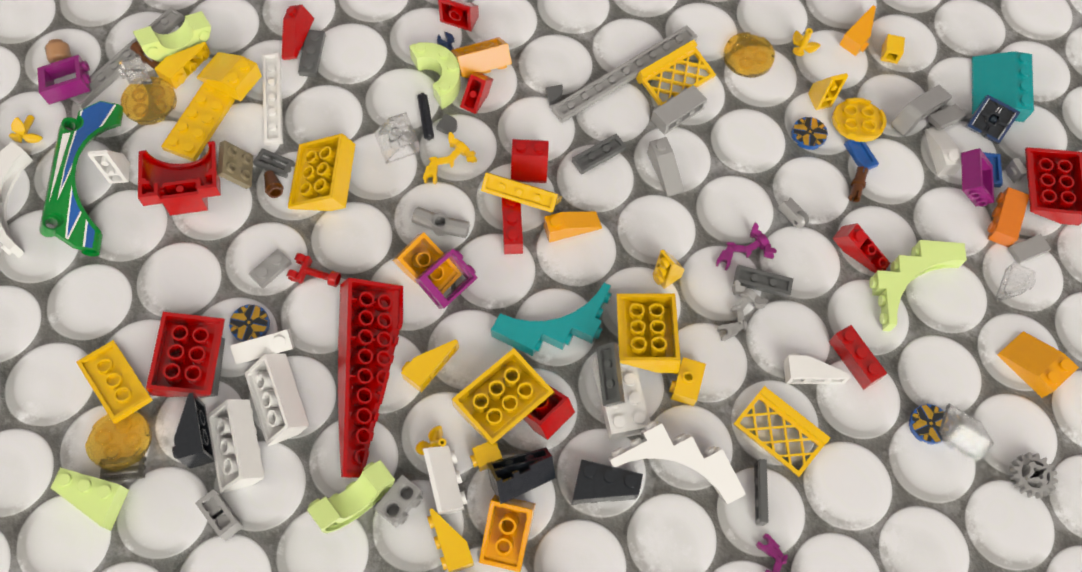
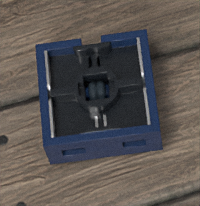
(992, 119)

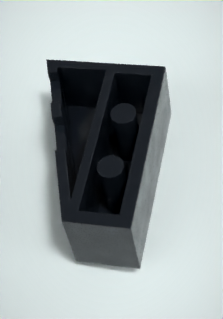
(520, 473)

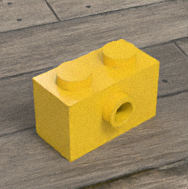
(688, 381)

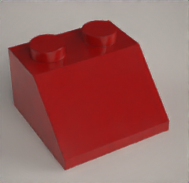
(458, 13)
(529, 160)
(550, 414)

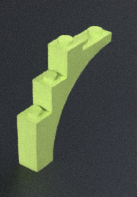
(924, 258)

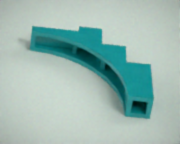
(530, 335)

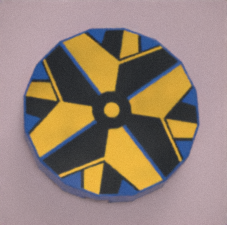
(809, 133)
(249, 322)
(926, 422)

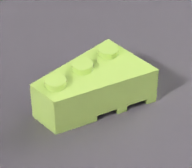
(91, 495)

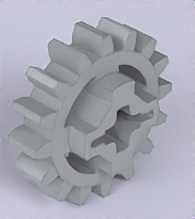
(1041, 483)

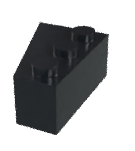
(605, 483)

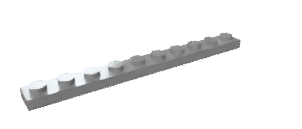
(621, 75)

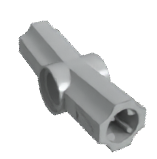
(430, 220)

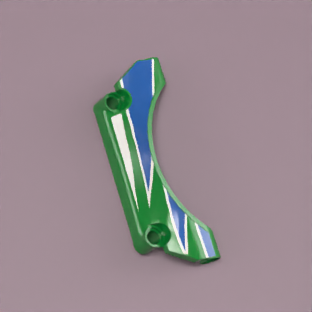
(62, 203)

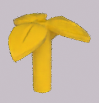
(802, 42)
(21, 130)
(435, 438)

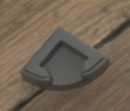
(554, 93)

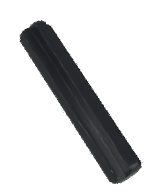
(425, 115)

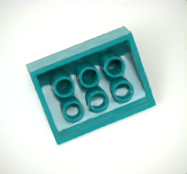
(1005, 78)

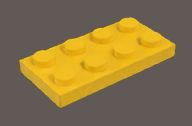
(114, 381)

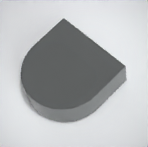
(447, 124)

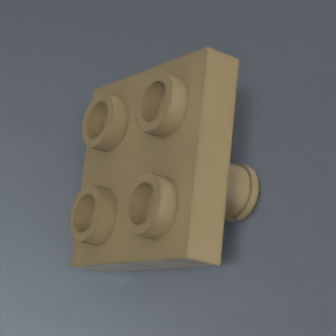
(235, 164)

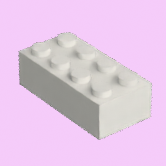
(628, 417)

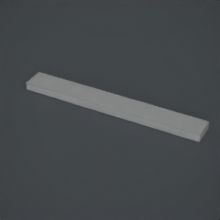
(109, 72)

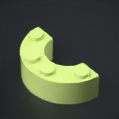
(159, 46)
(441, 60)
(357, 498)

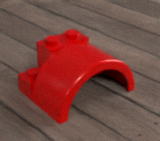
(178, 186)

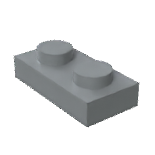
(270, 268)

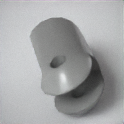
(794, 213)

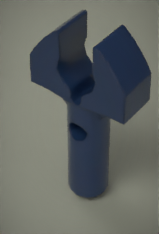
(450, 39)

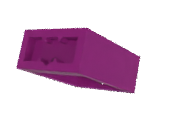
(57, 92)
(977, 177)
(432, 291)

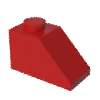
(476, 92)

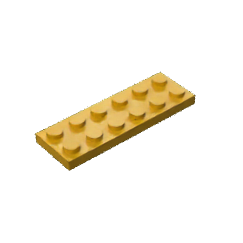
(198, 123)

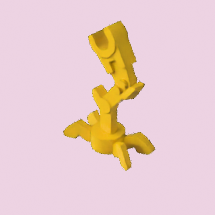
(460, 148)

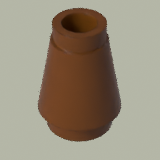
(273, 186)

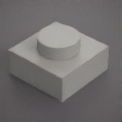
(1015, 170)

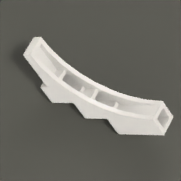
(12, 163)
(657, 445)

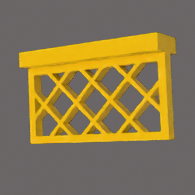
(671, 60)
(520, 192)
(795, 420)

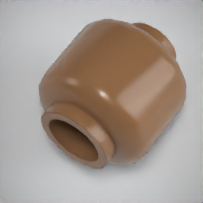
(57, 50)

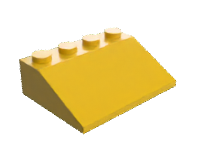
(322, 174)
(648, 331)
(502, 396)

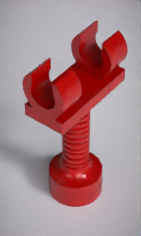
(333, 278)

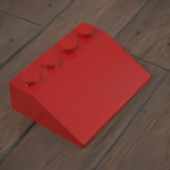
(1055, 184)
(185, 355)

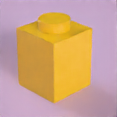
(892, 48)
(485, 454)

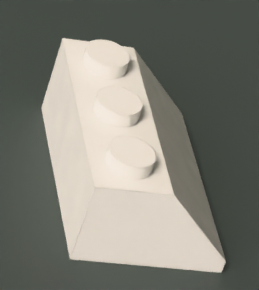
(444, 480)

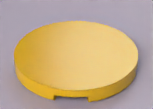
(859, 120)

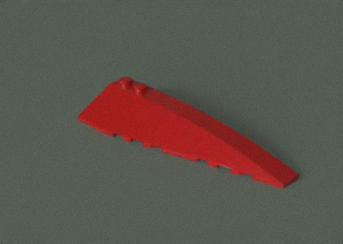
(366, 344)

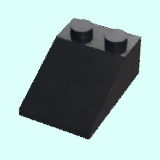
(192, 435)

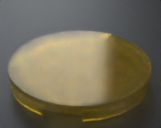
(748, 55)
(149, 102)
(118, 444)

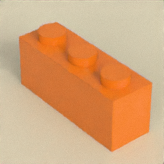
(1008, 217)

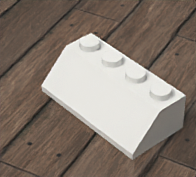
(276, 398)
(235, 445)

